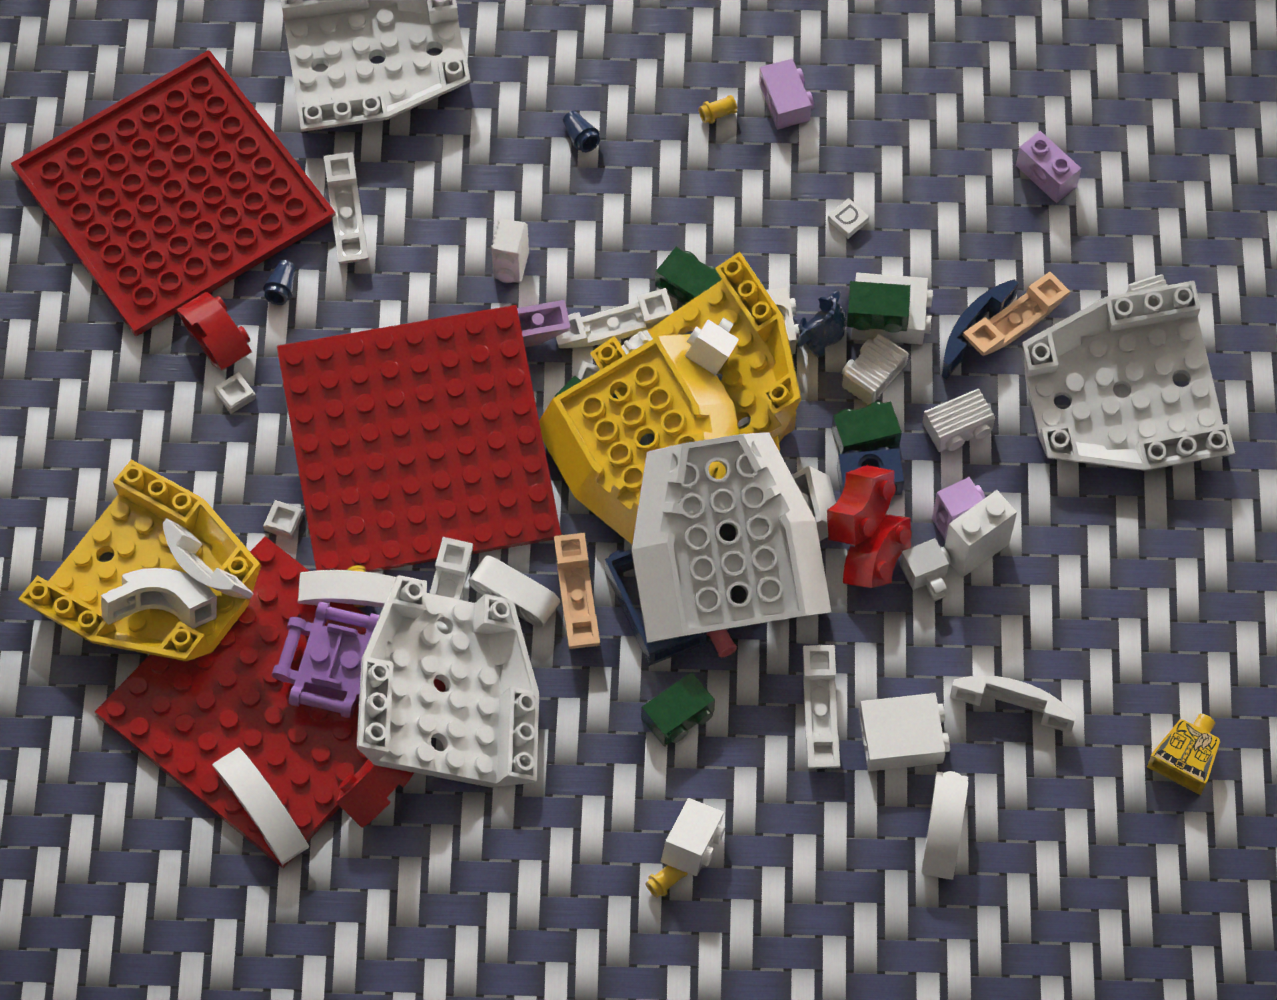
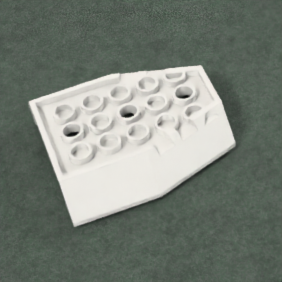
(353, 32)
(1137, 343)
(687, 567)
(489, 698)

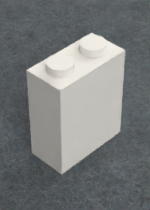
(919, 299)
(980, 533)
(903, 732)

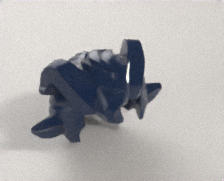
(825, 327)

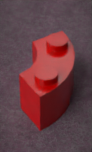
(215, 330)
(861, 505)
(874, 559)
(366, 792)

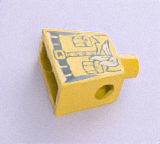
(1187, 753)

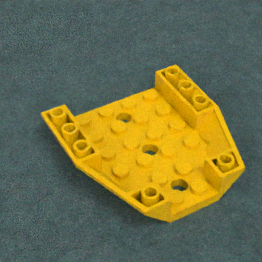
(761, 365)
(599, 436)
(136, 536)

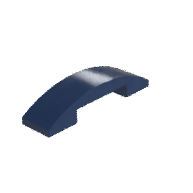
(993, 301)

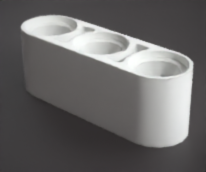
(531, 599)

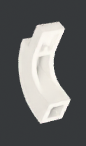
(162, 590)
(945, 825)

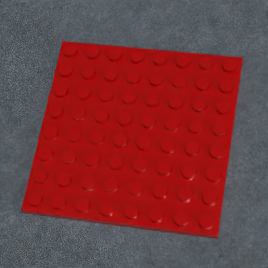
(172, 192)
(418, 440)
(209, 706)

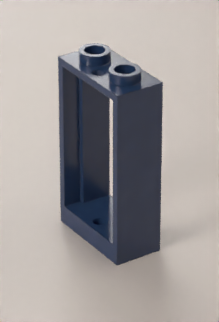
(656, 651)

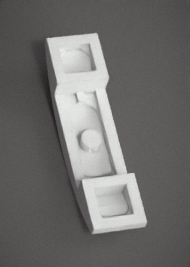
(346, 204)
(616, 322)
(184, 548)
(451, 571)
(344, 587)
(1016, 692)
(820, 706)
(261, 805)

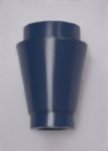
(582, 133)
(280, 283)

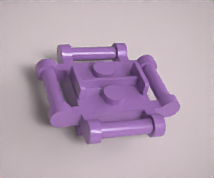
(329, 661)

